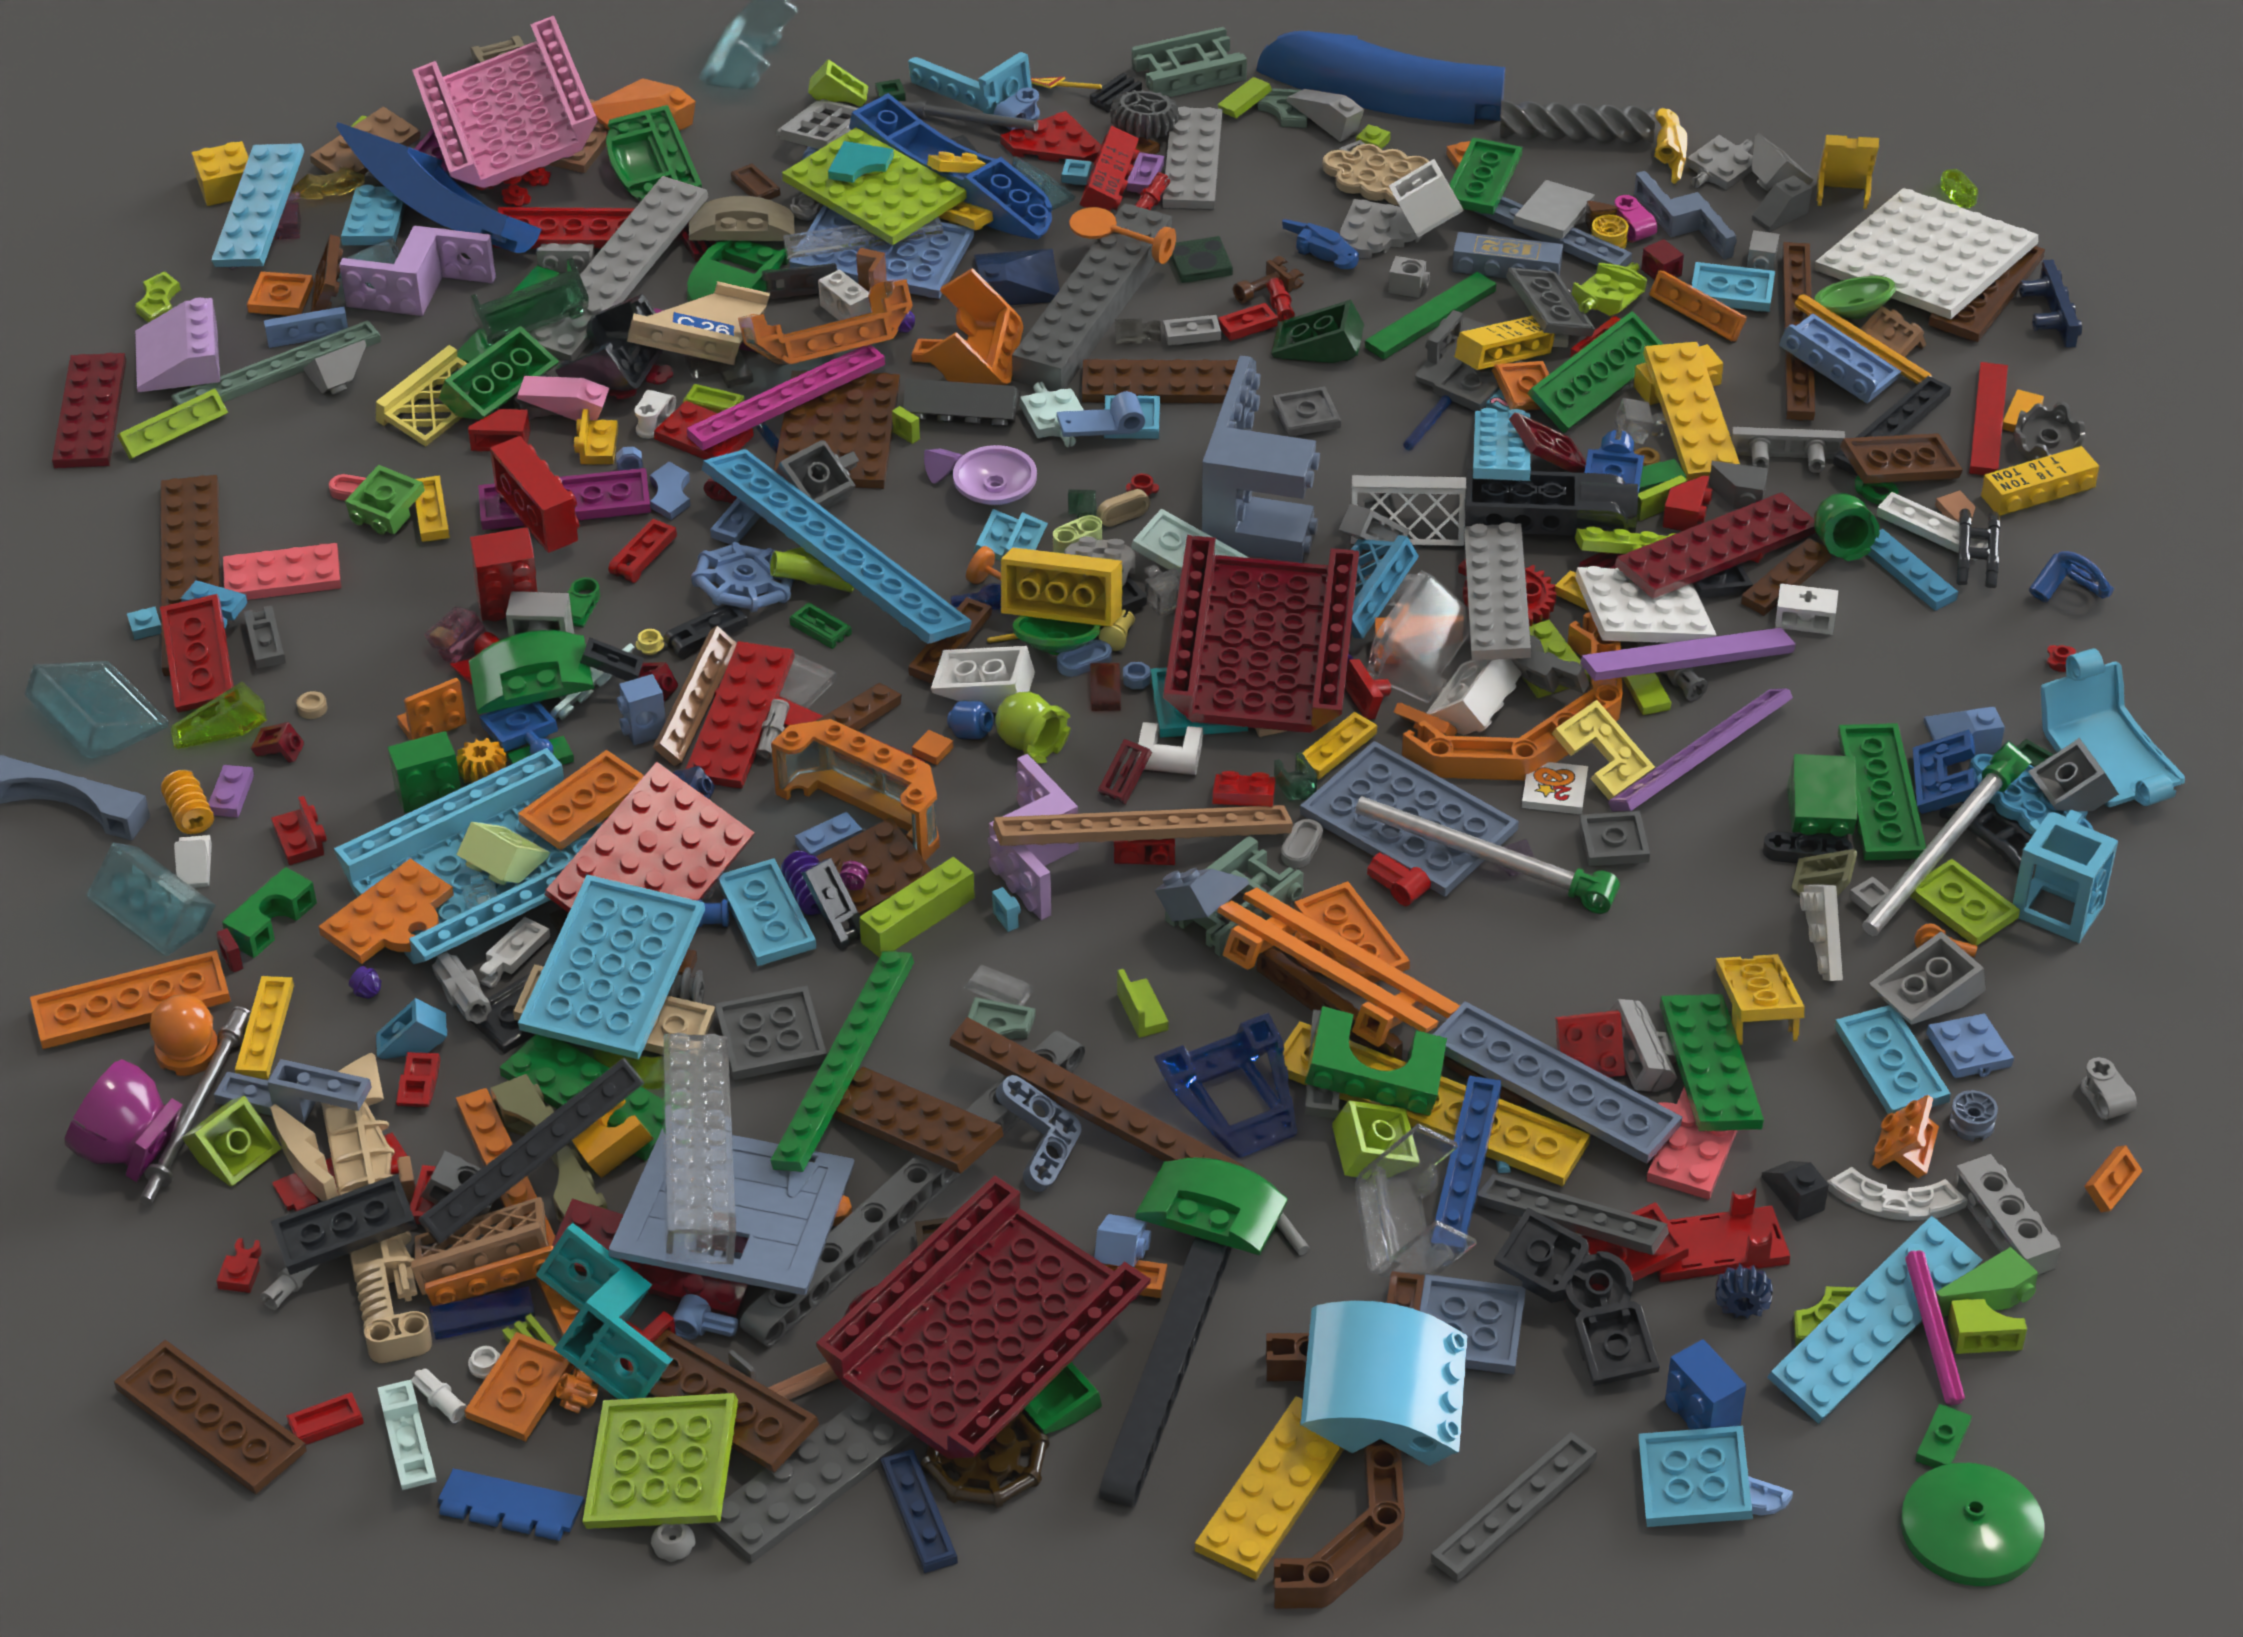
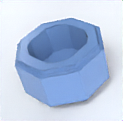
(629, 458)
(1136, 675)

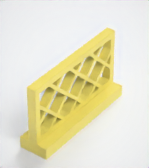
(416, 387)

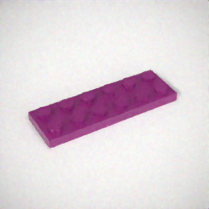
(596, 496)

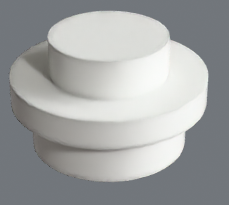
(482, 1361)

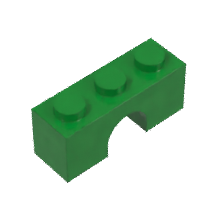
(282, 895)

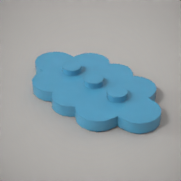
(2022, 799)

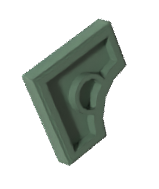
(1277, 104)
(1004, 1018)

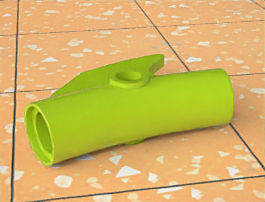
(803, 566)

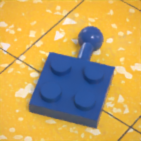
(519, 726)

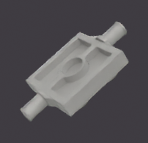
(1721, 162)

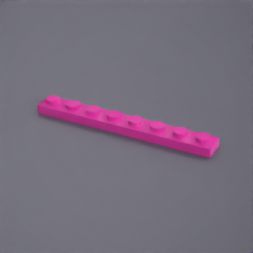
(785, 396)

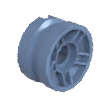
(1973, 1115)

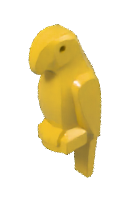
(1671, 142)

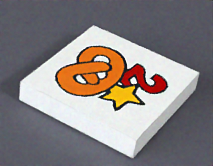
(1556, 788)

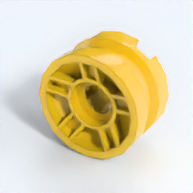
(1611, 229)

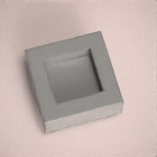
(1868, 894)

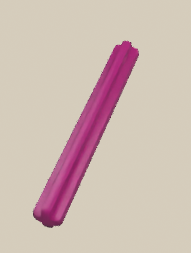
(1935, 1328)

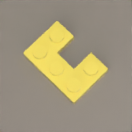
(1625, 759)

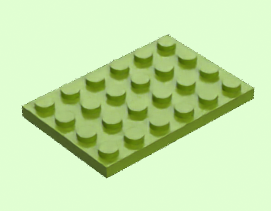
(881, 202)

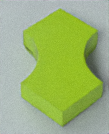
(158, 296)
(1808, 1319)

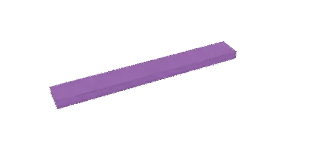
(1687, 654)
(1700, 750)

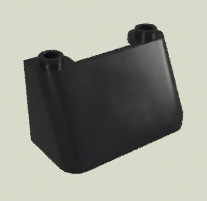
(614, 360)

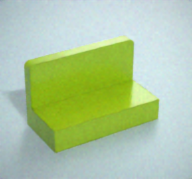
(1141, 1005)

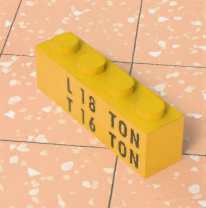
(1503, 343)
(2040, 481)

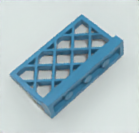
(1384, 578)

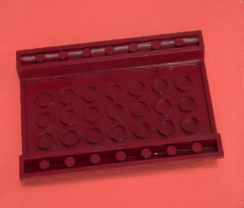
(1261, 639)
(976, 1323)

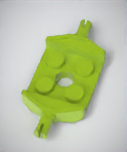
(1610, 288)

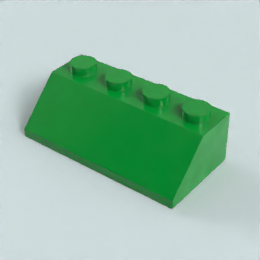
(495, 375)

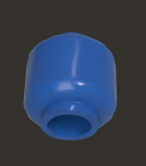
(970, 720)

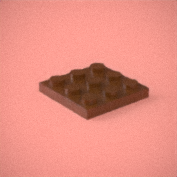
(889, 860)

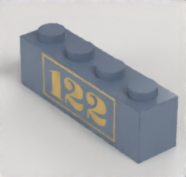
(1496, 254)

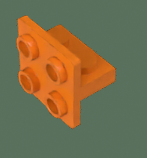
(1908, 1138)

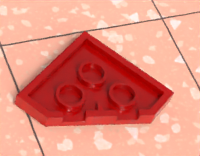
(1055, 139)

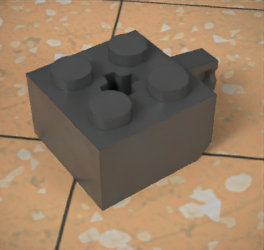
(820, 473)

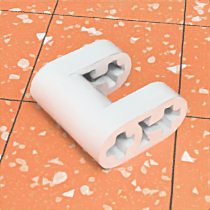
(1168, 757)

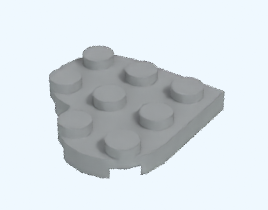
(1376, 228)

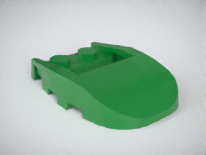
(745, 253)

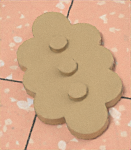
(1370, 170)

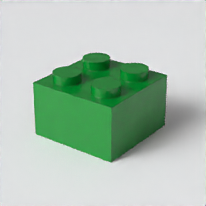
(423, 770)

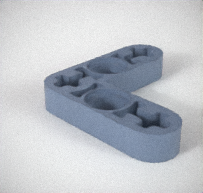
(1053, 1133)

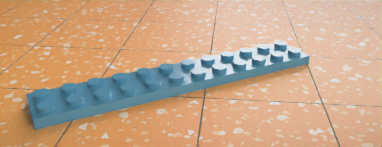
(837, 546)

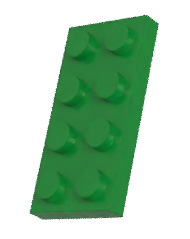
(1484, 174)

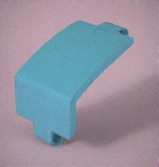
(2092, 708)

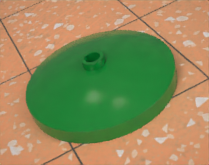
(1972, 1524)

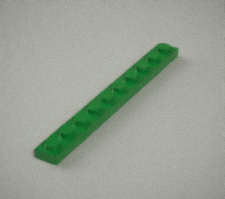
(842, 1062)

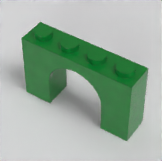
(1337, 1069)

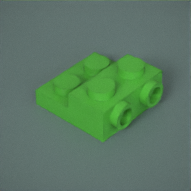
(384, 500)

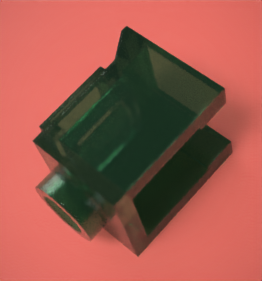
(1298, 783)

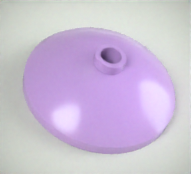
(994, 475)

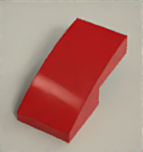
(419, 1079)

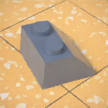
(1197, 892)

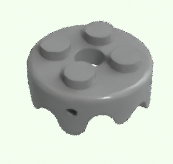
(1106, 549)

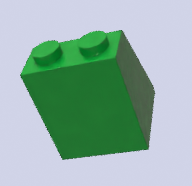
(1822, 794)

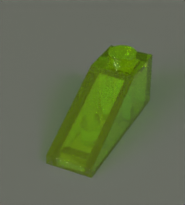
(222, 718)

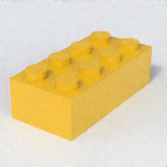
(1061, 586)

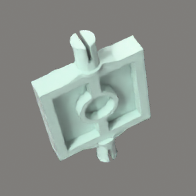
(1042, 410)

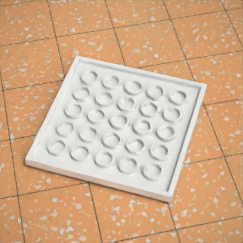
(1929, 250)

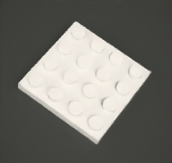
(1629, 614)

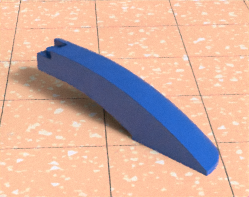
(431, 190)

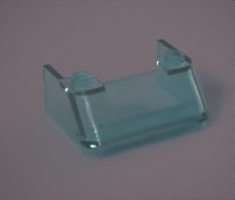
(739, 51)

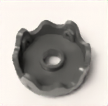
(2051, 422)

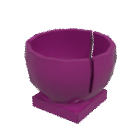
(129, 1115)

